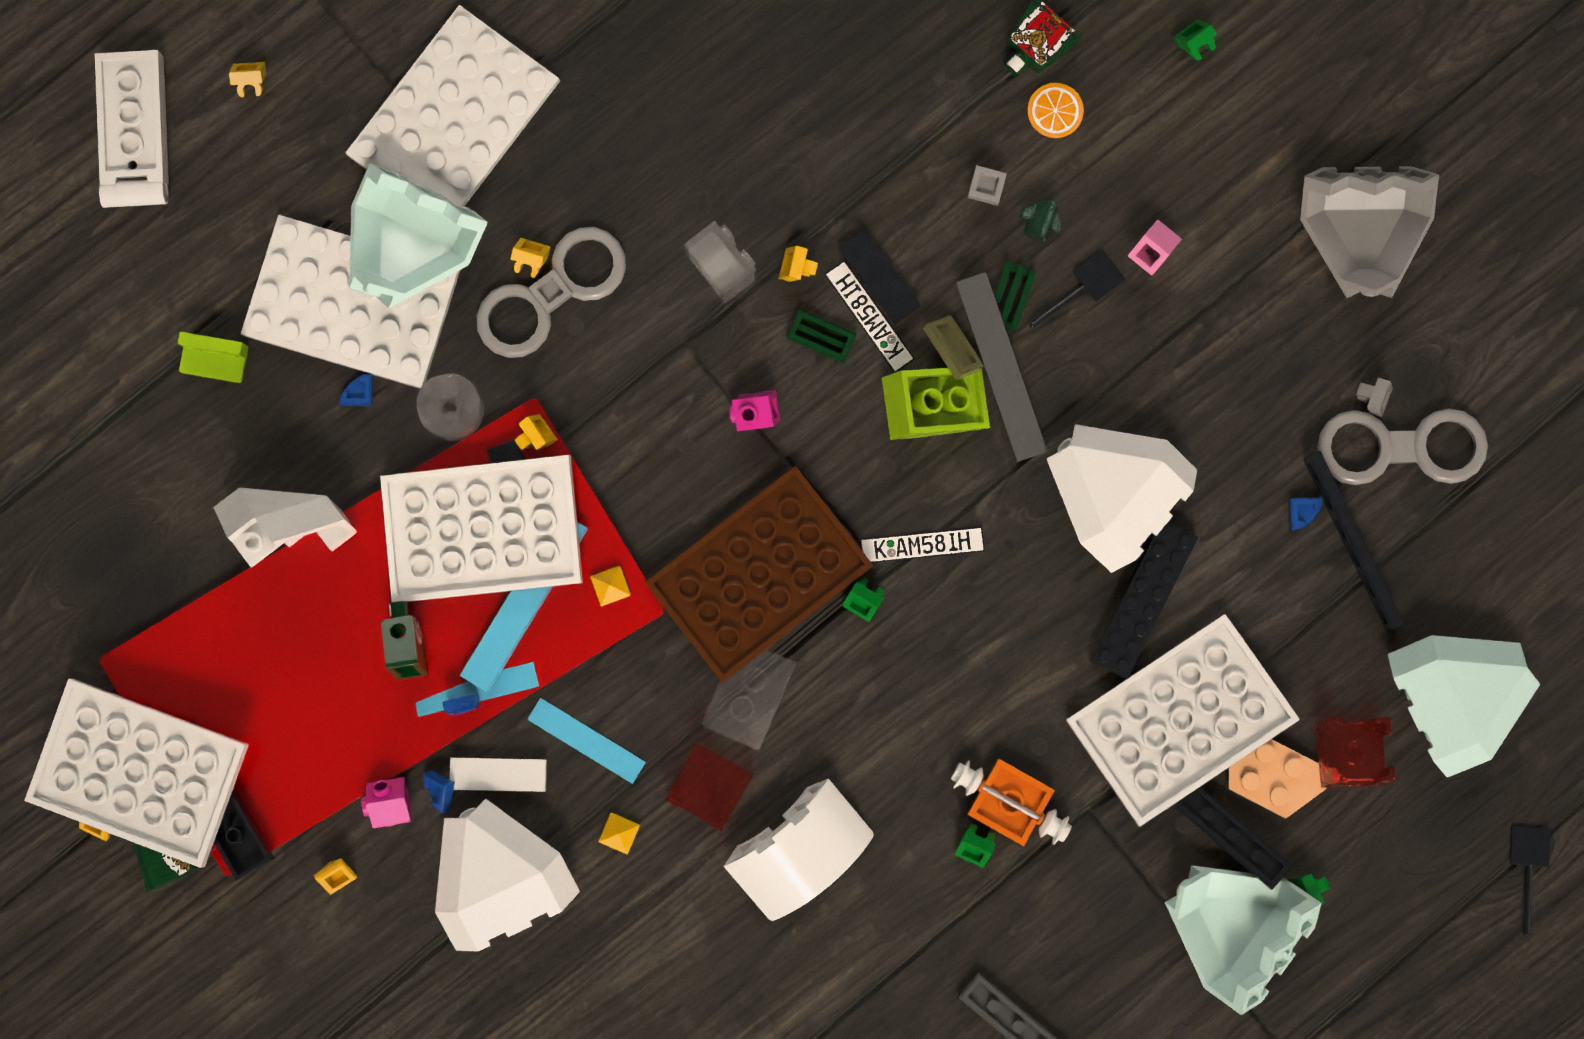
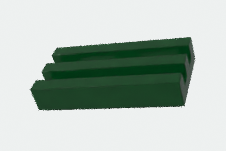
(1019, 270)
(820, 336)

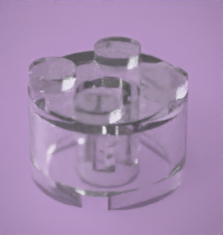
(444, 389)

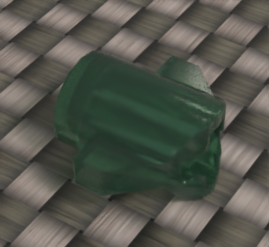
(1041, 219)

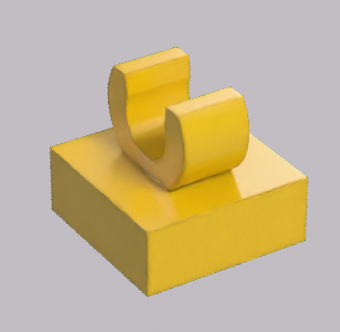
(248, 73)
(529, 253)
(795, 264)
(535, 433)

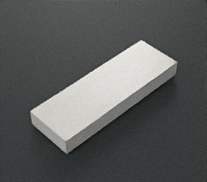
(499, 774)

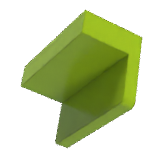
(212, 357)

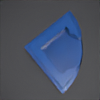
(358, 392)
(1303, 511)
(461, 705)
(440, 790)

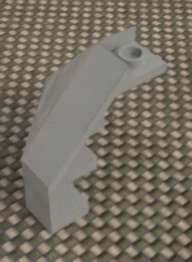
(1368, 223)

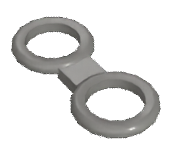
(551, 292)
(1404, 446)

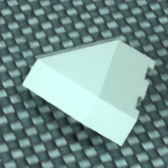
(406, 237)
(1463, 695)
(1240, 930)

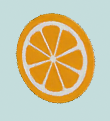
(1055, 110)

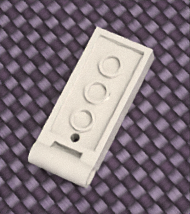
(131, 128)

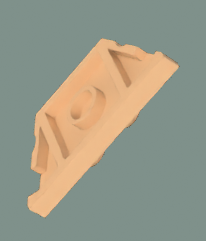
(1276, 778)

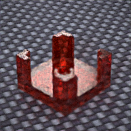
(1353, 753)
(709, 786)

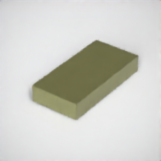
(953, 347)

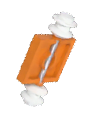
(1011, 802)

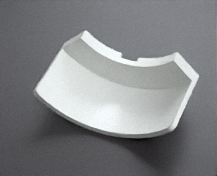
(802, 854)

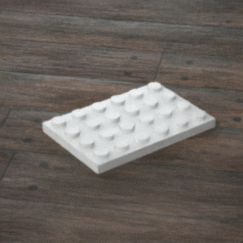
(455, 110)
(309, 309)
(481, 529)
(1182, 720)
(136, 772)

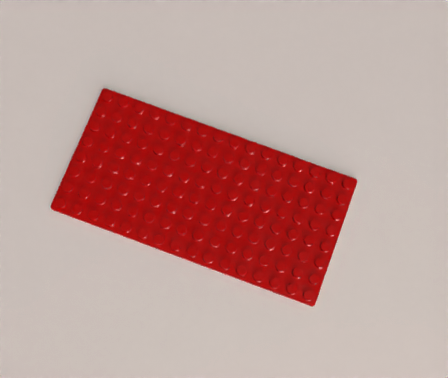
(299, 659)

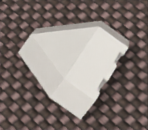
(1119, 489)
(266, 519)
(496, 878)

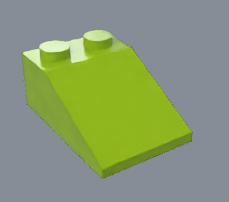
(934, 403)

